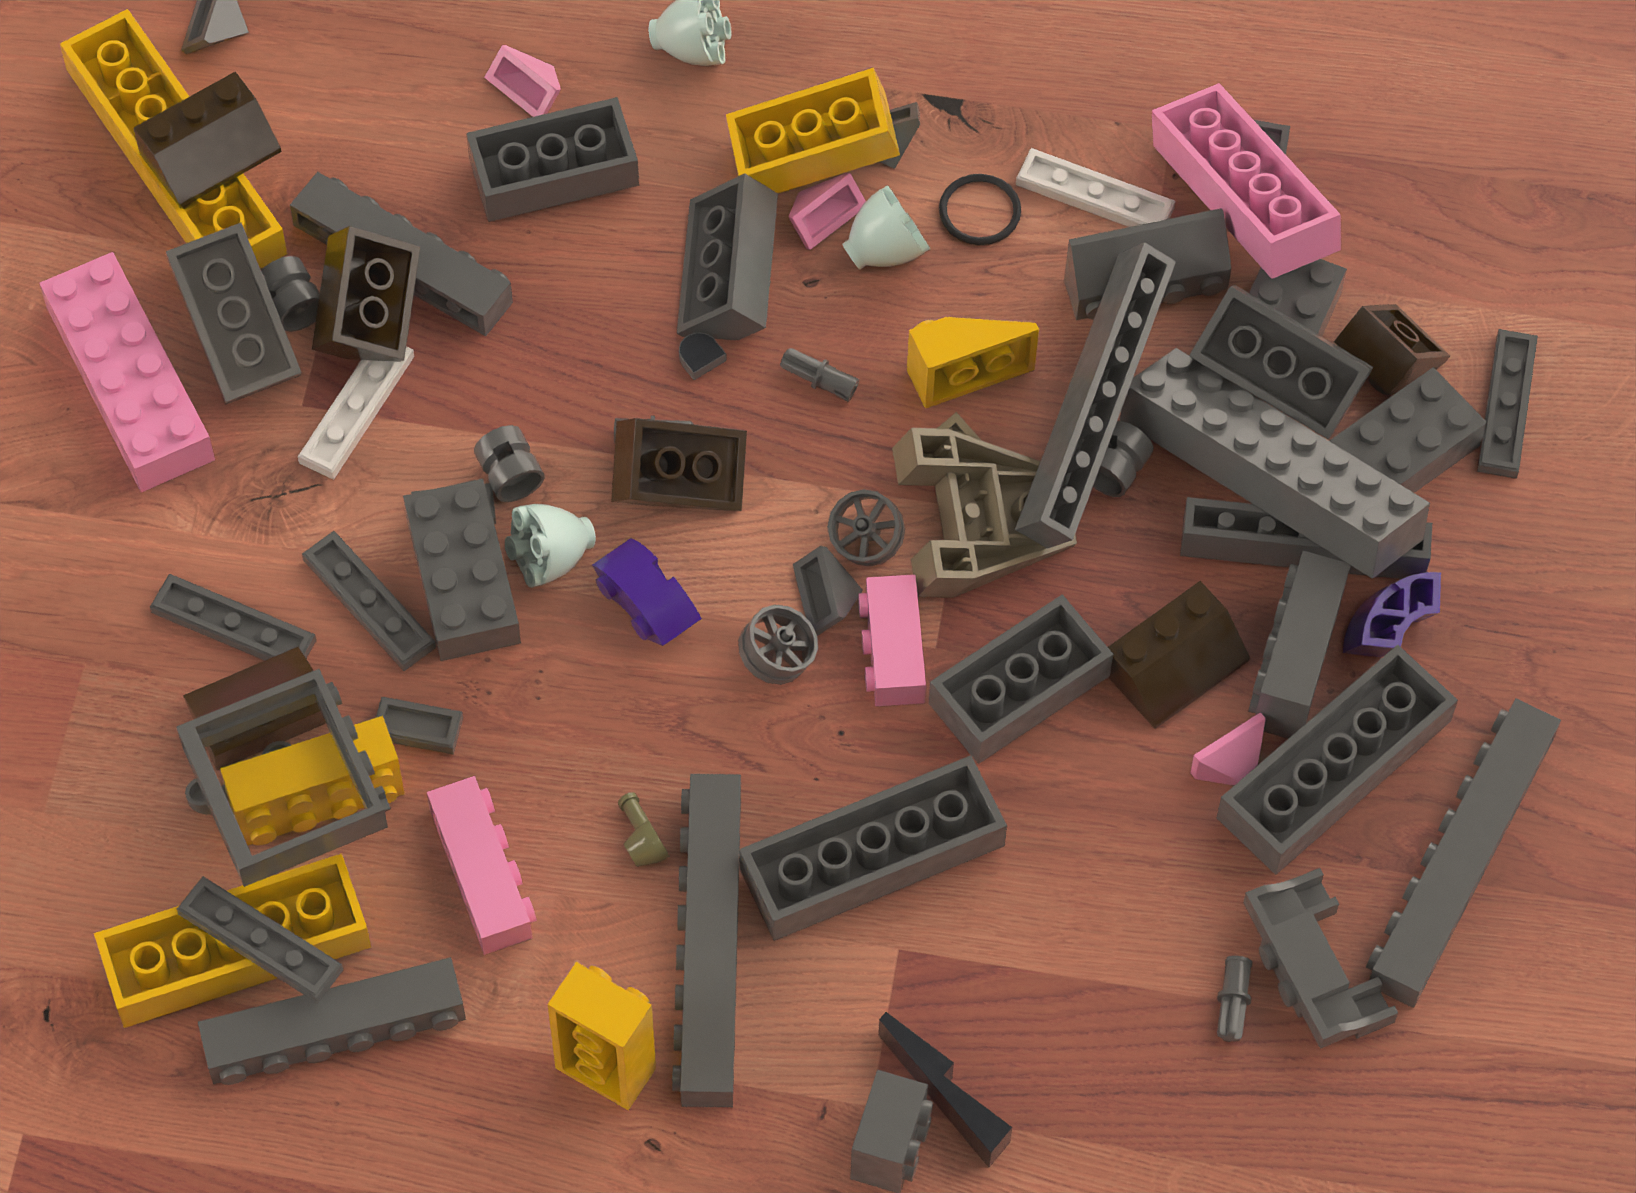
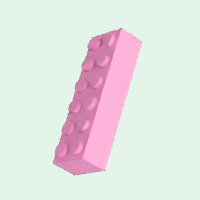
(1241, 170)
(127, 372)

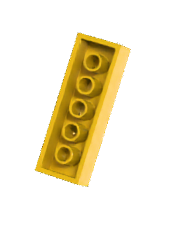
(172, 964)

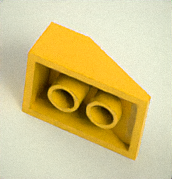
(967, 355)

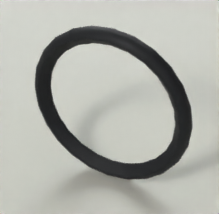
(980, 178)

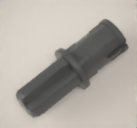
(820, 374)
(1234, 998)

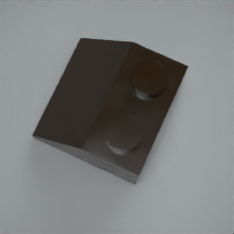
(1391, 345)

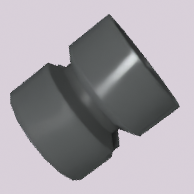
(292, 292)
(1124, 457)
(509, 464)

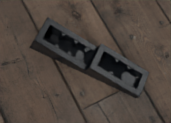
(927, 1065)

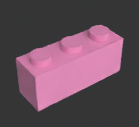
(893, 640)

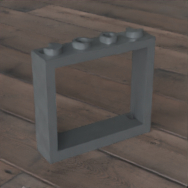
(259, 710)

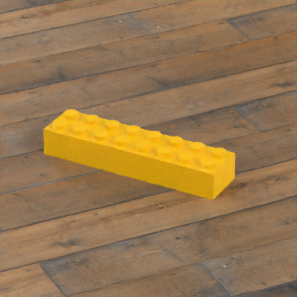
(132, 83)

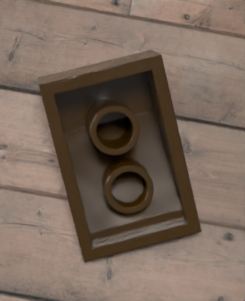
(678, 465)

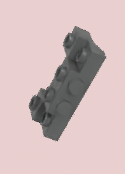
(1306, 964)

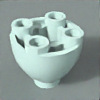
(692, 32)
(884, 233)
(547, 541)

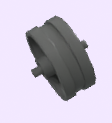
(866, 527)
(766, 661)

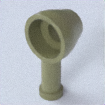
(643, 844)

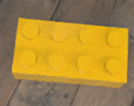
(814, 132)
(307, 783)
(602, 1034)

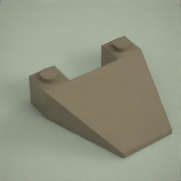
(979, 507)

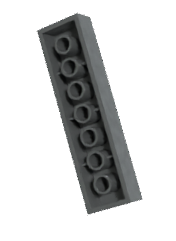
(1275, 463)

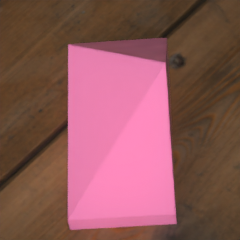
(524, 80)
(825, 208)
(1231, 755)

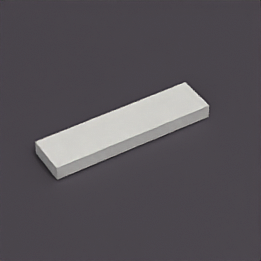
(1092, 190)
(351, 414)

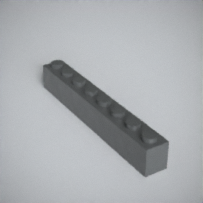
(1095, 396)
(1464, 851)
(710, 941)

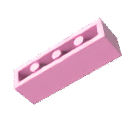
(480, 865)

